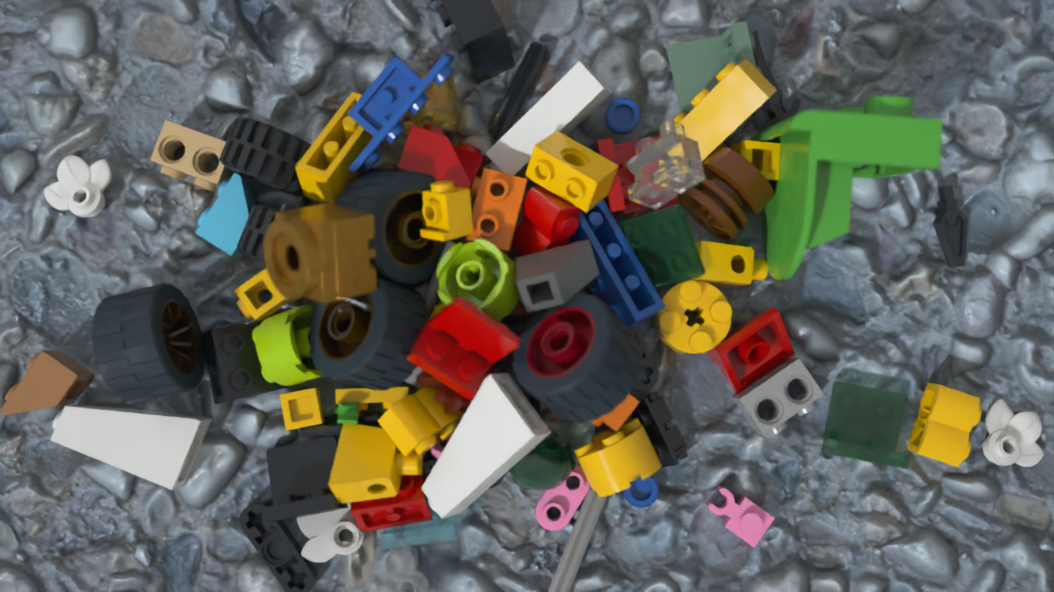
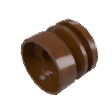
(726, 192)

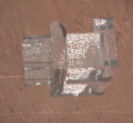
(664, 166)

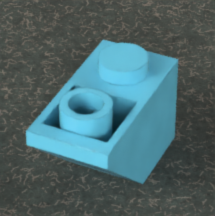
(228, 216)

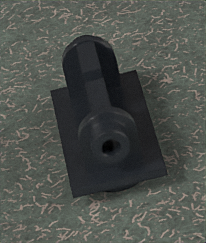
(666, 442)

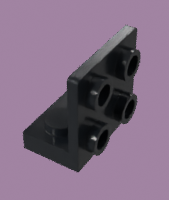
(234, 363)
(301, 480)

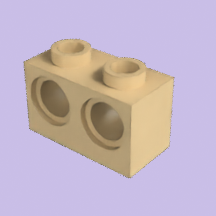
(198, 151)

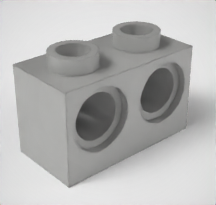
(774, 389)

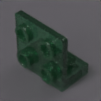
(663, 244)
(865, 425)

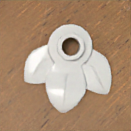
(77, 183)
(1014, 432)
(324, 534)

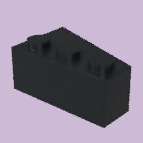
(478, 35)

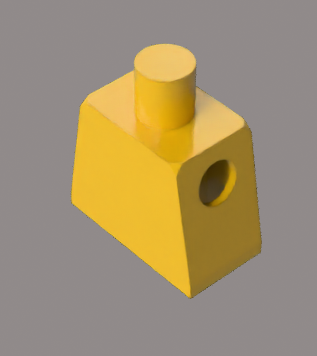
(729, 264)
(369, 465)

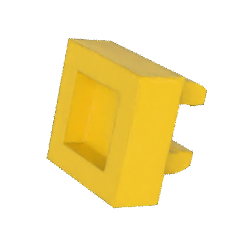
(302, 408)

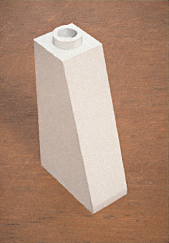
(558, 110)
(137, 441)
(484, 446)

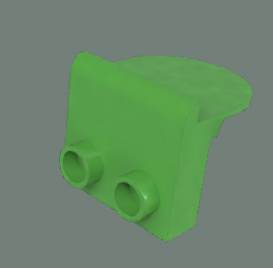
(818, 167)

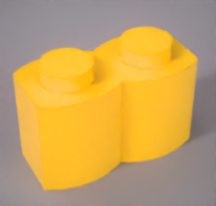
(418, 421)
(944, 424)

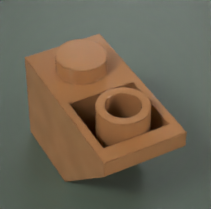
(49, 383)

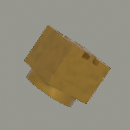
(321, 253)

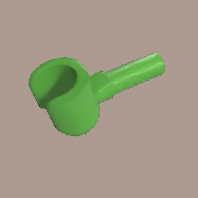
(347, 412)

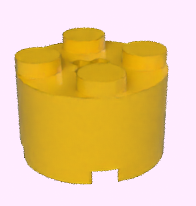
(711, 312)
(617, 458)

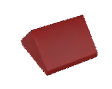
(752, 349)

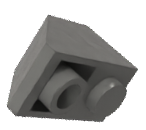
(555, 274)

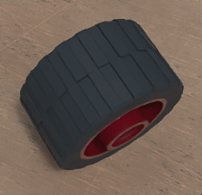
(578, 358)

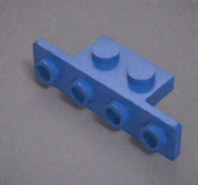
(390, 100)

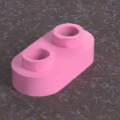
(565, 499)

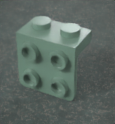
(699, 61)

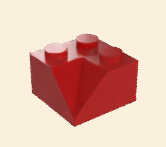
(433, 154)

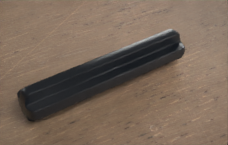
(518, 90)

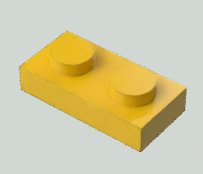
(365, 396)

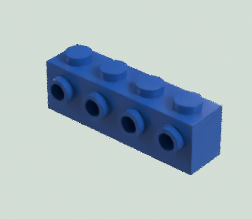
(621, 278)

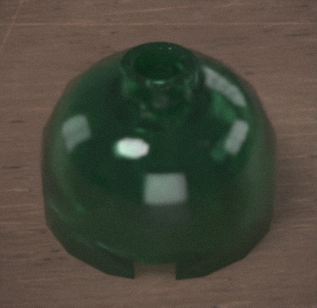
(545, 465)

